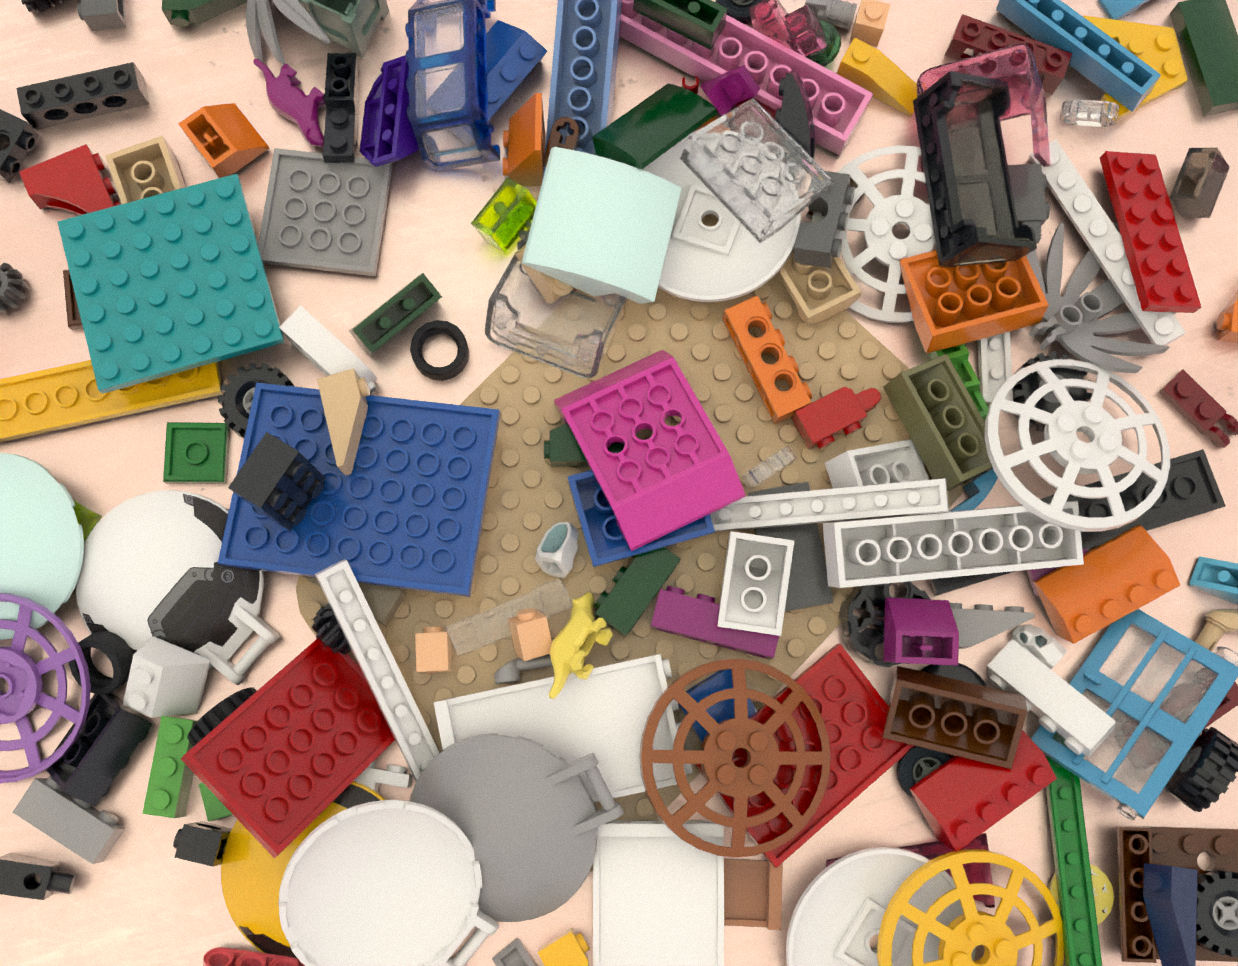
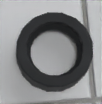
(433, 328)
(117, 652)

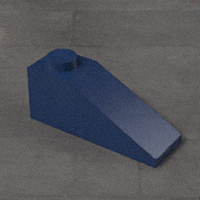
(1172, 912)

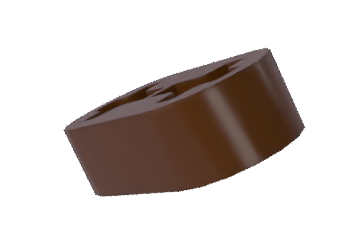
(556, 138)

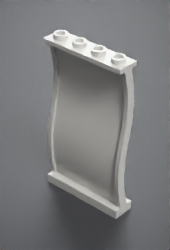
(585, 718)
(657, 896)

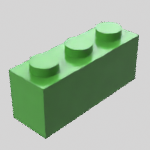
(169, 776)

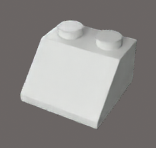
(165, 680)

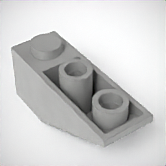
(984, 622)

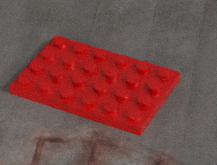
(293, 746)
(858, 752)

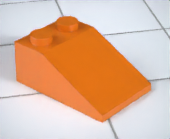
(526, 144)

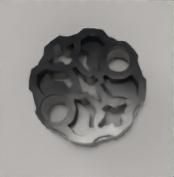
(864, 599)

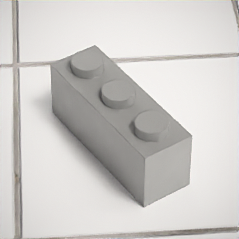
(69, 820)

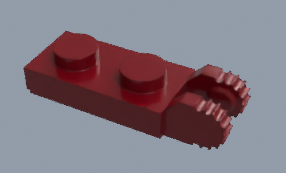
(1199, 408)

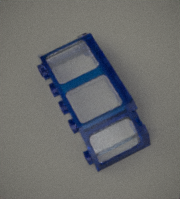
(449, 82)

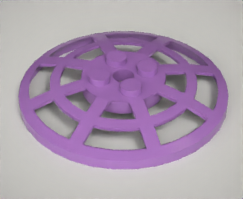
(26, 687)

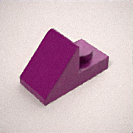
(730, 89)

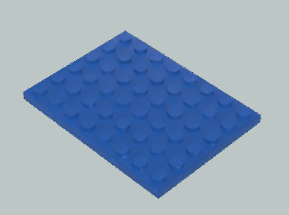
(401, 516)

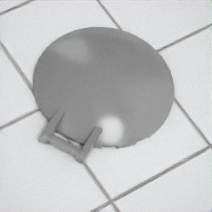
(523, 817)

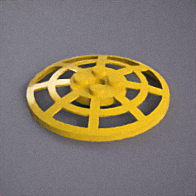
(972, 926)

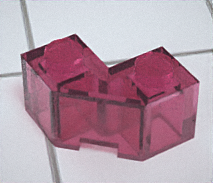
(795, 30)

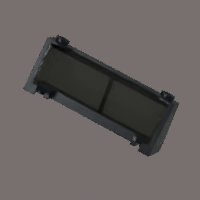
(969, 171)

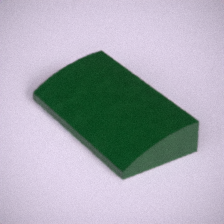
(1210, 52)
(653, 126)

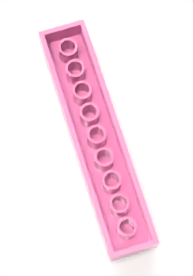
(834, 101)

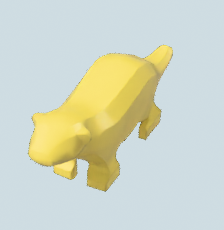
(576, 642)

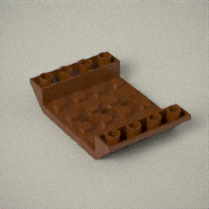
(1171, 848)

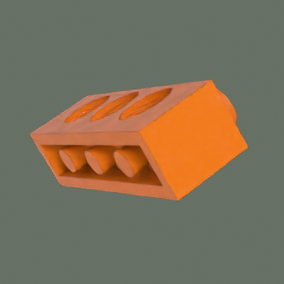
(779, 403)

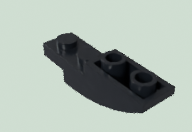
(341, 108)
(796, 113)

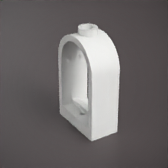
(323, 347)

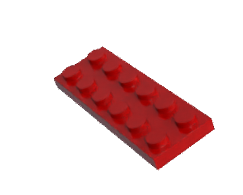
(1149, 233)

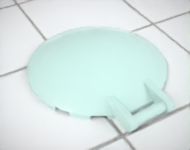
(37, 539)

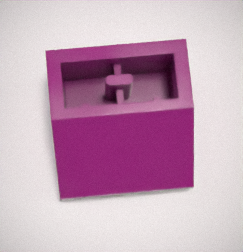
(920, 632)

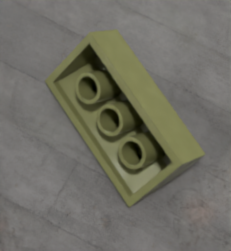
(941, 420)

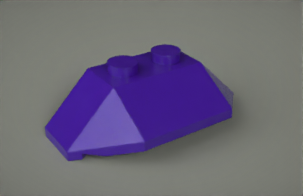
(386, 127)

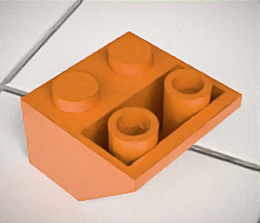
(223, 137)

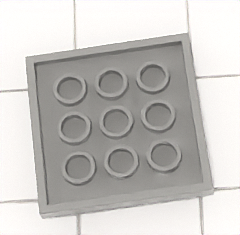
(324, 213)

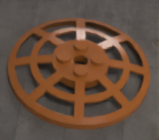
(717, 762)

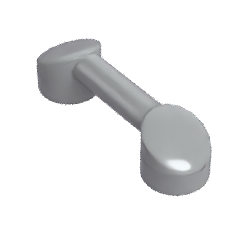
(510, 671)

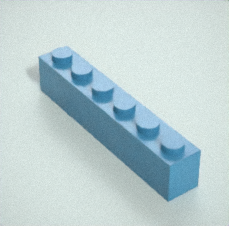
(1092, 50)

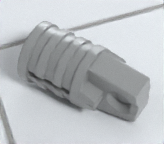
(833, 11)

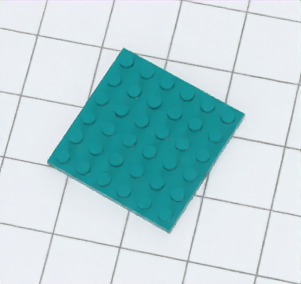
(169, 283)

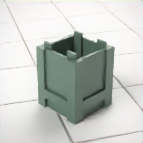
(348, 21)

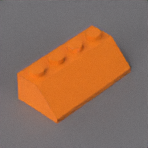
(1107, 586)

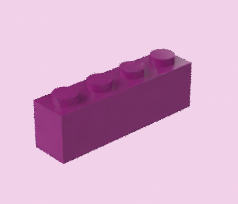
(698, 621)

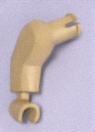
(1218, 623)

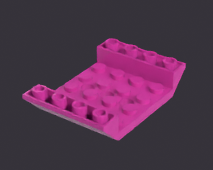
(657, 480)

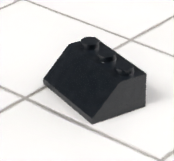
(100, 750)

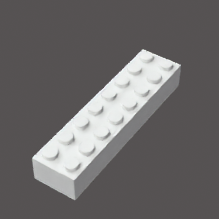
(947, 545)

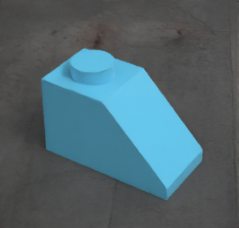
(1216, 578)

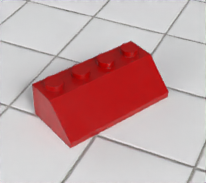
(972, 796)

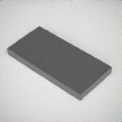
(808, 569)

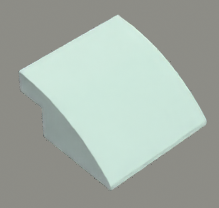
(601, 225)

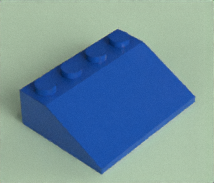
(601, 530)

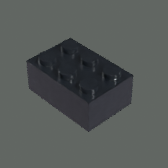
(278, 482)

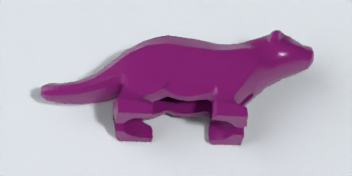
(293, 103)

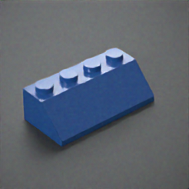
(510, 60)

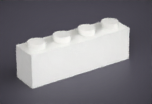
(1051, 699)

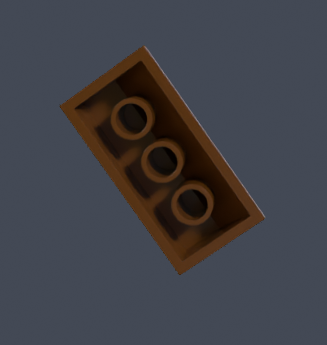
(955, 717)

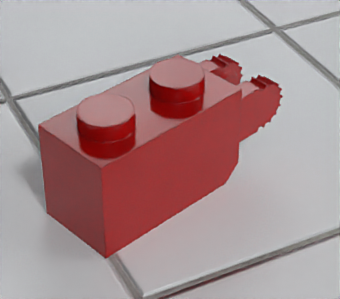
(833, 415)

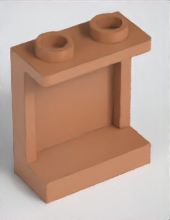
(752, 893)

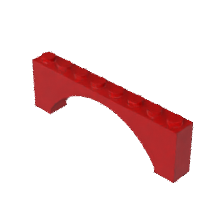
(71, 182)

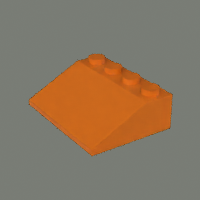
(970, 300)

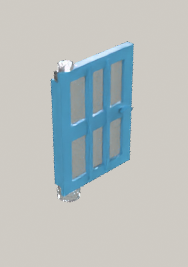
(1159, 695)

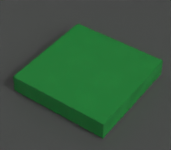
(196, 453)

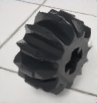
(330, 631)

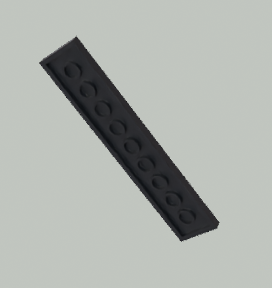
(1187, 493)

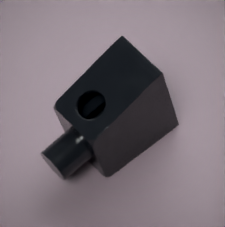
(19, 879)

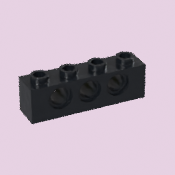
(83, 96)

